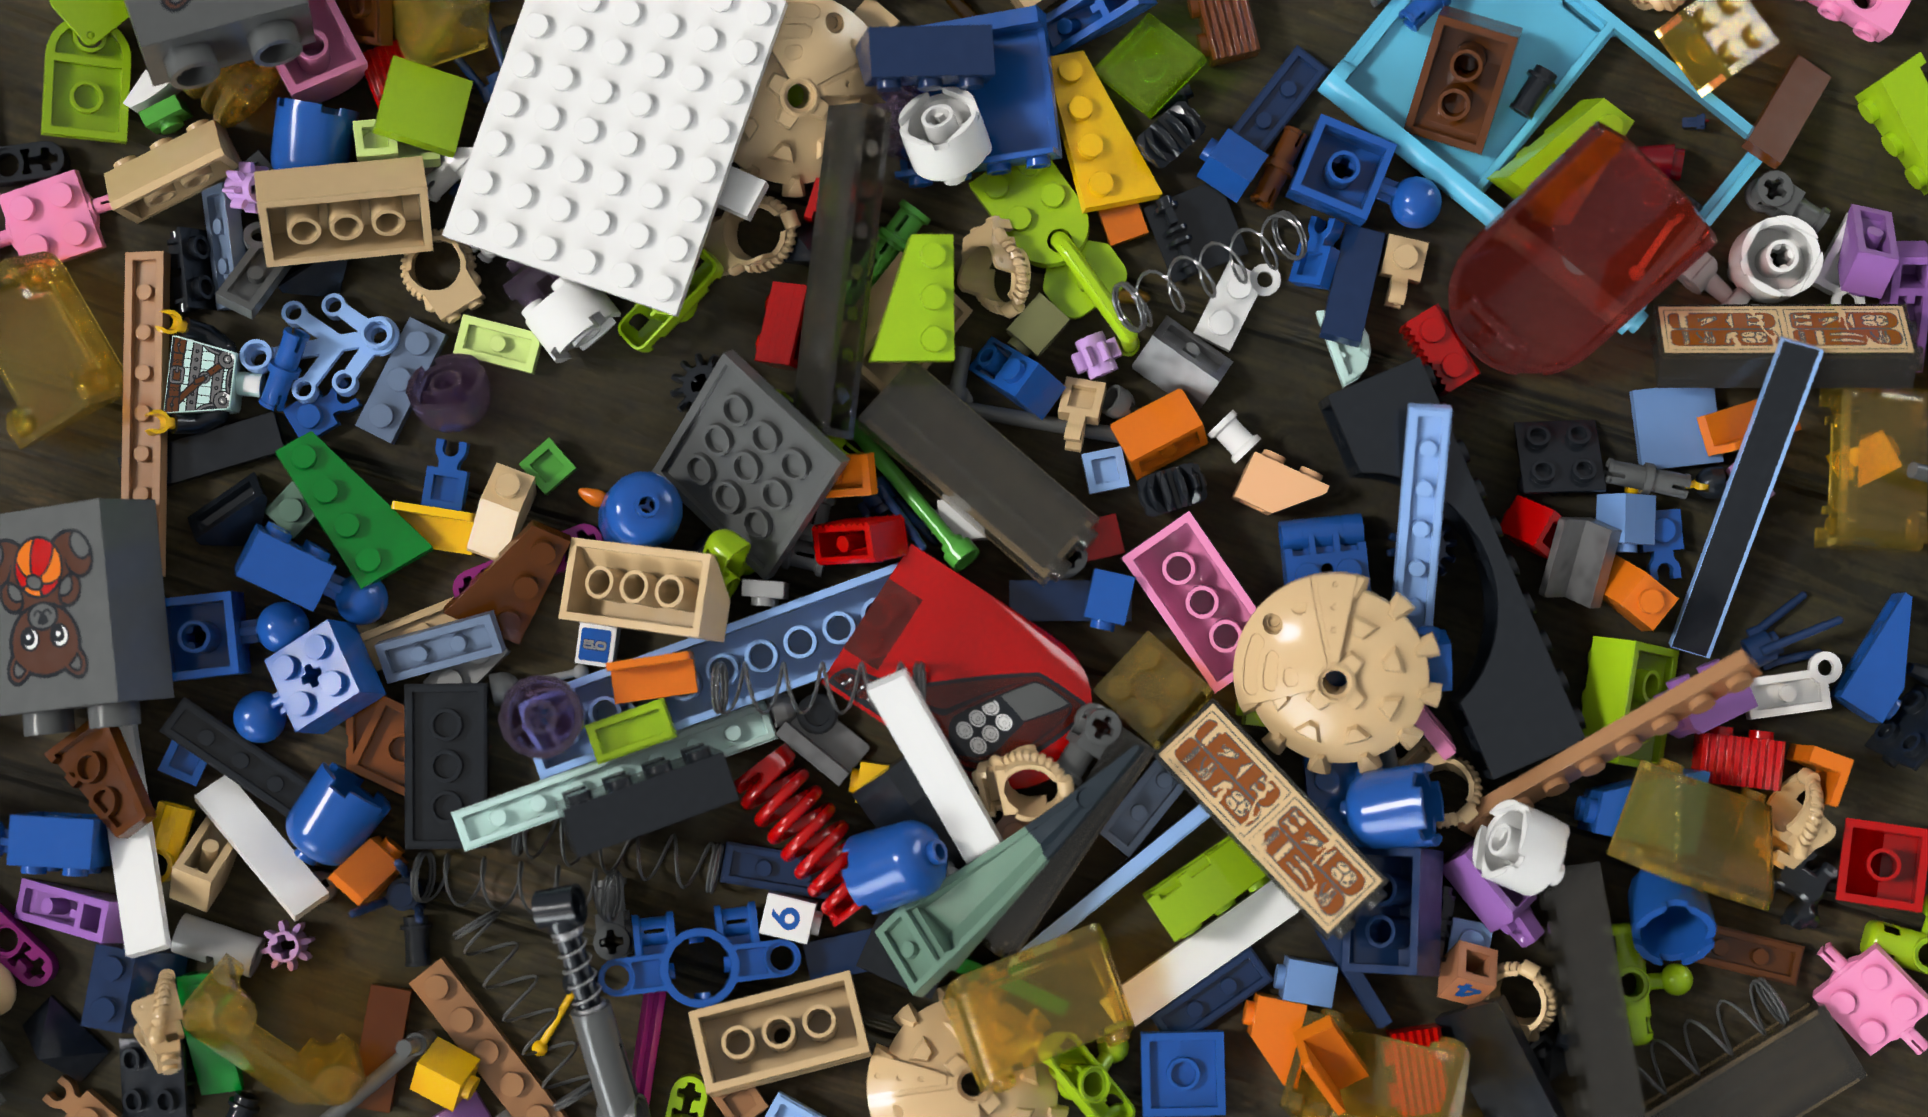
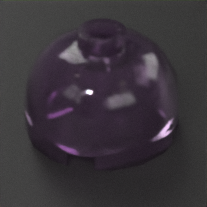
(451, 393)
(522, 716)

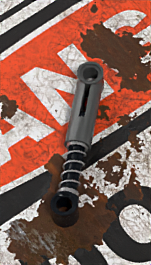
(562, 914)

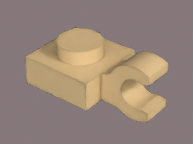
(1403, 264)
(1080, 405)

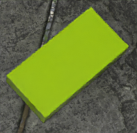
(631, 731)

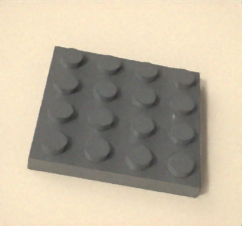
(750, 463)

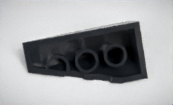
(898, 797)

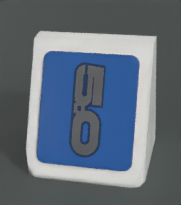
(597, 644)

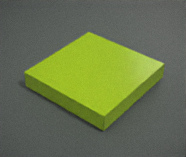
(423, 106)

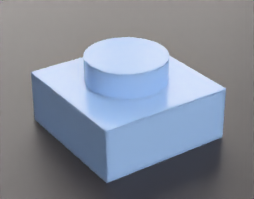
(1105, 470)
(1469, 931)

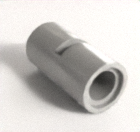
(210, 941)

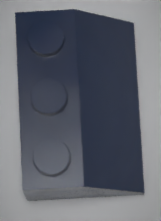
(926, 57)
(1405, 927)

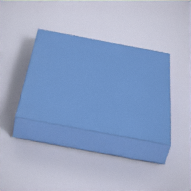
(1668, 426)

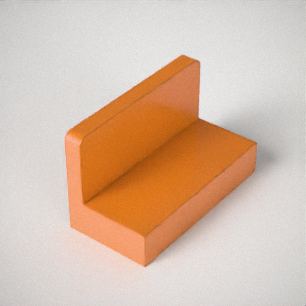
(1726, 428)
(1159, 433)
(653, 677)
(1831, 767)
(1329, 1059)

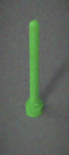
(958, 551)

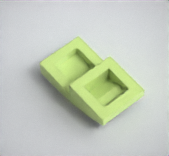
(377, 147)

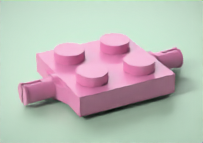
(53, 218)
(1873, 998)

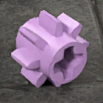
(241, 187)
(1096, 355)
(290, 956)

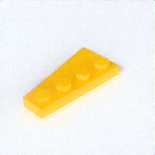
(1098, 146)

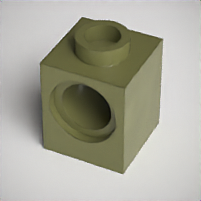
(1037, 327)

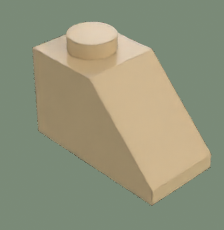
(501, 510)
(202, 867)

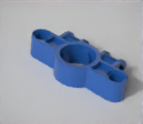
(745, 959)

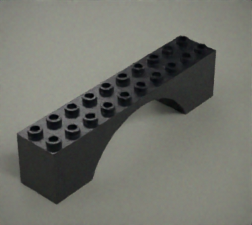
(1513, 697)

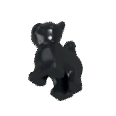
(1807, 889)

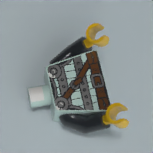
(202, 379)

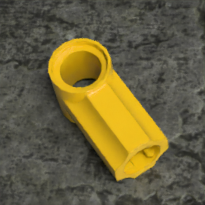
(171, 832)

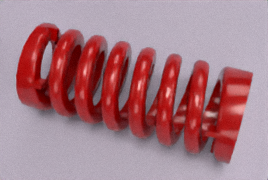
(840, 903)

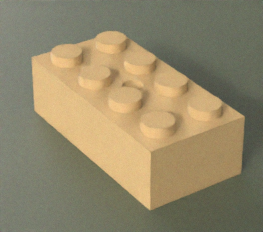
(343, 211)
(739, 1043)

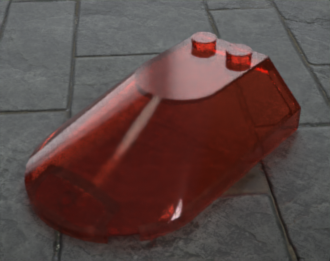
(1574, 257)

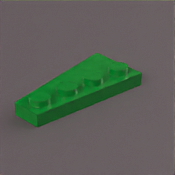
(354, 517)

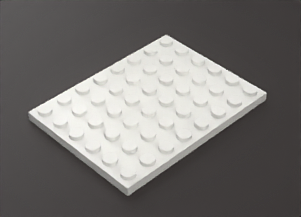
(614, 139)

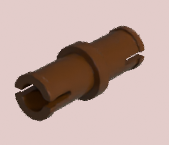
(1279, 167)

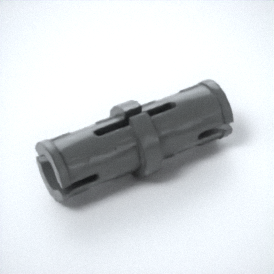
(1647, 478)

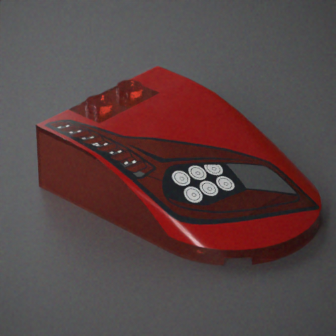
(987, 668)

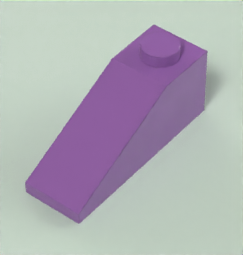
(1910, 285)
(70, 910)

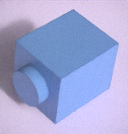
(1630, 513)
(1306, 981)

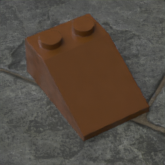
(1462, 79)

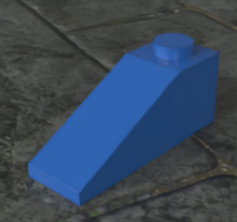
(1085, 20)
(1878, 667)

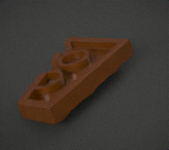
(514, 580)
(106, 774)

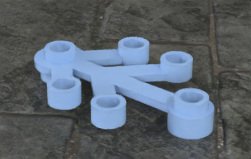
(328, 346)

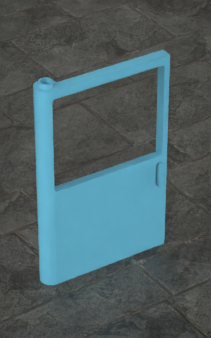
(1384, 66)

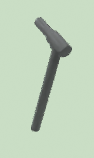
(1012, 416)
(406, 1051)

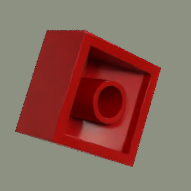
(1883, 865)

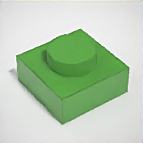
(166, 115)
(548, 466)

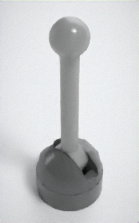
(503, 681)

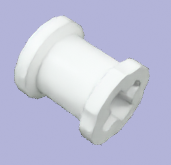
(1234, 436)

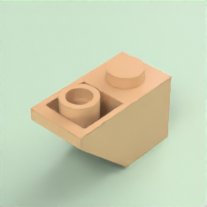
(1272, 486)

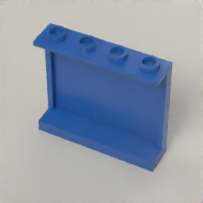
(1018, 99)

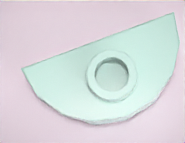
(1348, 360)

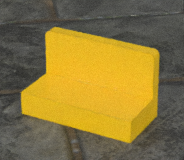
(441, 527)

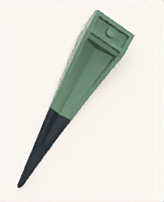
(945, 927)

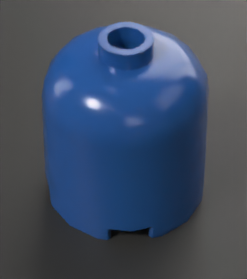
(311, 134)
(625, 522)
(1394, 807)
(333, 816)
(894, 865)
(1669, 919)

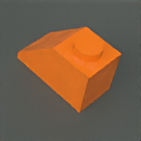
(1637, 595)
(369, 870)
(1272, 1028)

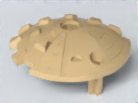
(820, 56)
(1327, 626)
(925, 1071)

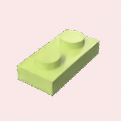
(498, 344)

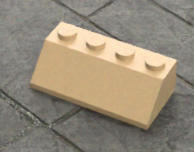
(645, 589)

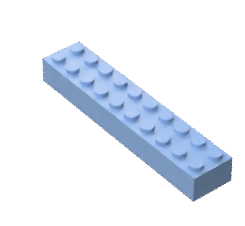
(794, 632)

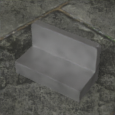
(1182, 361)
(1580, 560)
(830, 752)

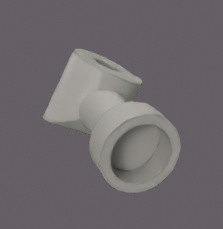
(1704, 276)

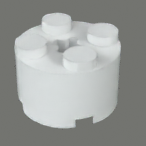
(944, 135)
(1796, 252)
(570, 318)
(1521, 848)

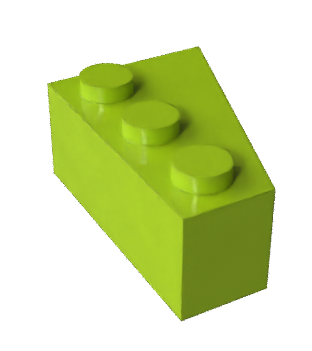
(1900, 113)
(1558, 137)
(921, 305)
(1203, 888)

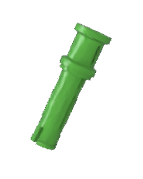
(895, 236)

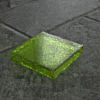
(1150, 65)

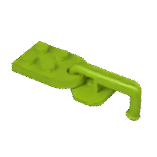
(84, 83)
(1077, 270)

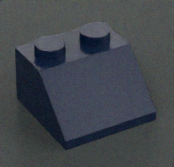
(120, 981)

